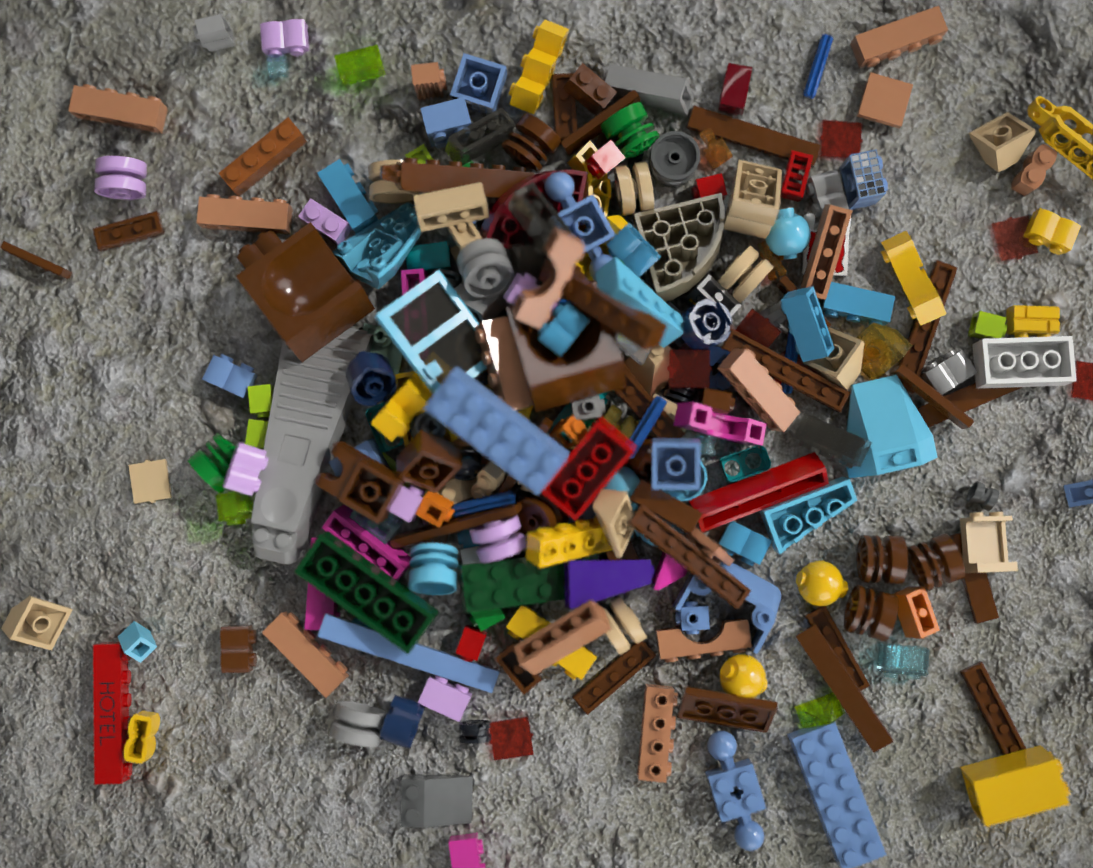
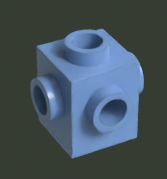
(700, 621)

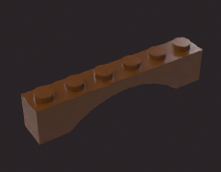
(633, 324)

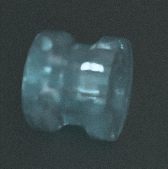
(278, 67)
(707, 445)

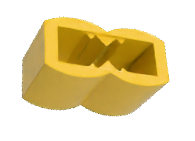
(1052, 231)
(142, 736)

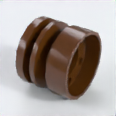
(532, 143)
(882, 559)
(936, 562)
(871, 613)

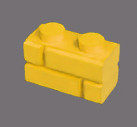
(1033, 321)

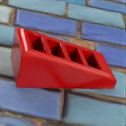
(790, 194)

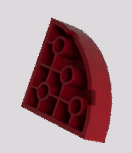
(503, 224)

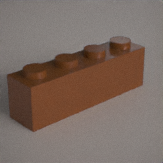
(263, 157)

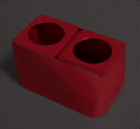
(735, 89)

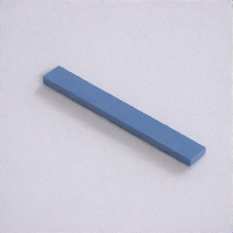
(421, 657)

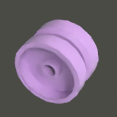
(120, 177)
(498, 539)

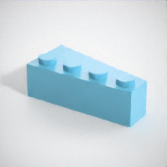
(626, 287)
(798, 516)

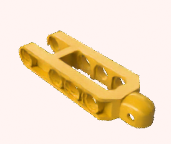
(1051, 123)

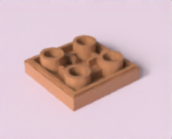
(884, 100)
(709, 547)

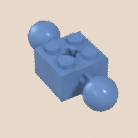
(560, 188)
(749, 798)

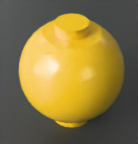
(821, 583)
(743, 676)

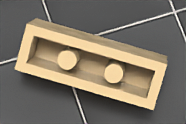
(451, 206)

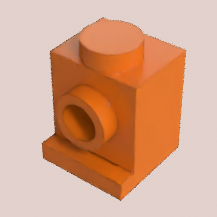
(572, 428)
(435, 509)

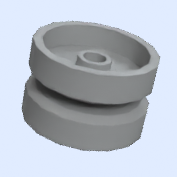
(485, 268)
(357, 723)

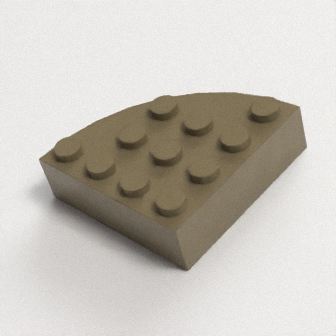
(687, 241)

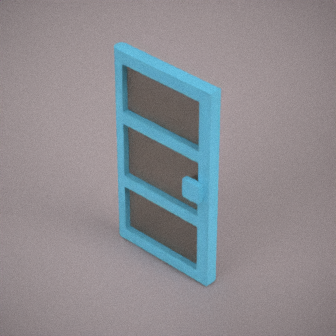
(435, 332)

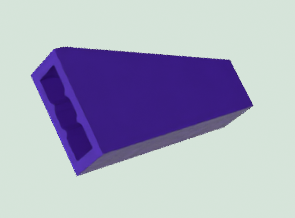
(603, 579)

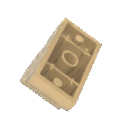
(753, 199)

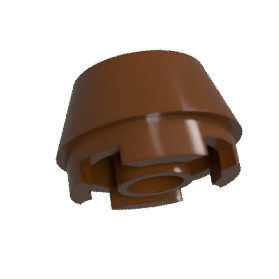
(642, 462)

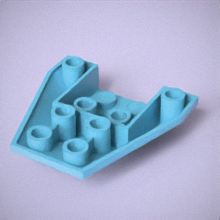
(381, 247)
(889, 419)

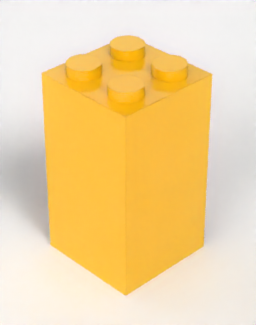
(1015, 785)

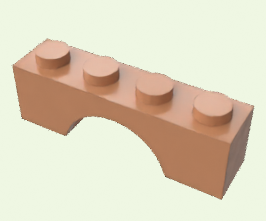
(535, 304)
(732, 636)

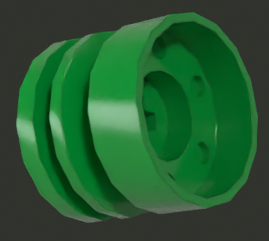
(628, 128)
(214, 466)

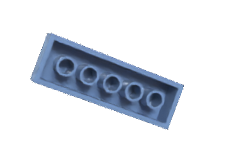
(497, 430)
(836, 795)

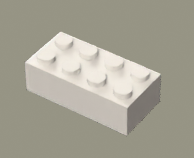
(1024, 362)

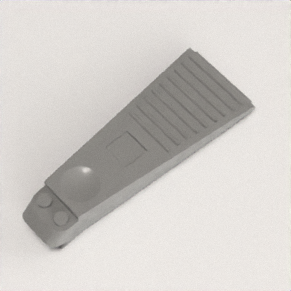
(304, 422)

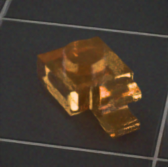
(716, 150)
(775, 260)

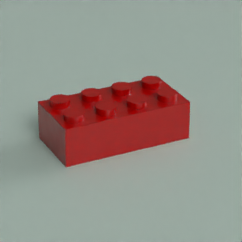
(589, 468)

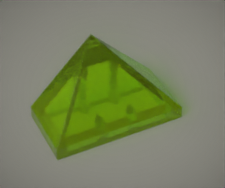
(819, 711)

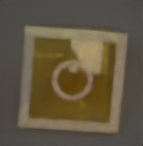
(881, 349)

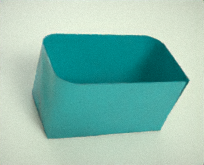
(430, 257)
(380, 438)
(744, 469)

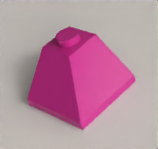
(667, 572)

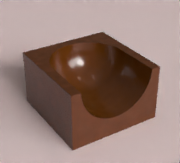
(305, 292)
(584, 370)

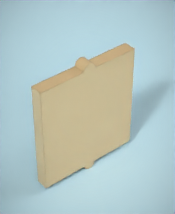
(150, 481)

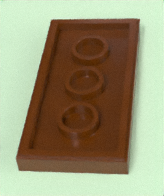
(726, 709)

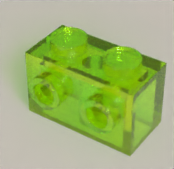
(360, 65)
(234, 508)

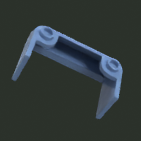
(762, 594)

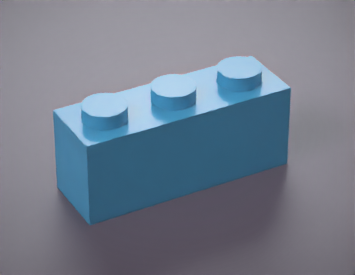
(348, 195)
(857, 304)
(807, 324)

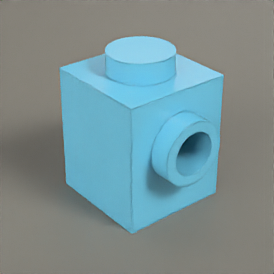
(137, 641)

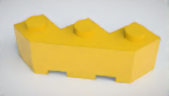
(538, 66)
(404, 404)

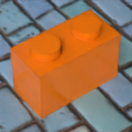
(916, 612)

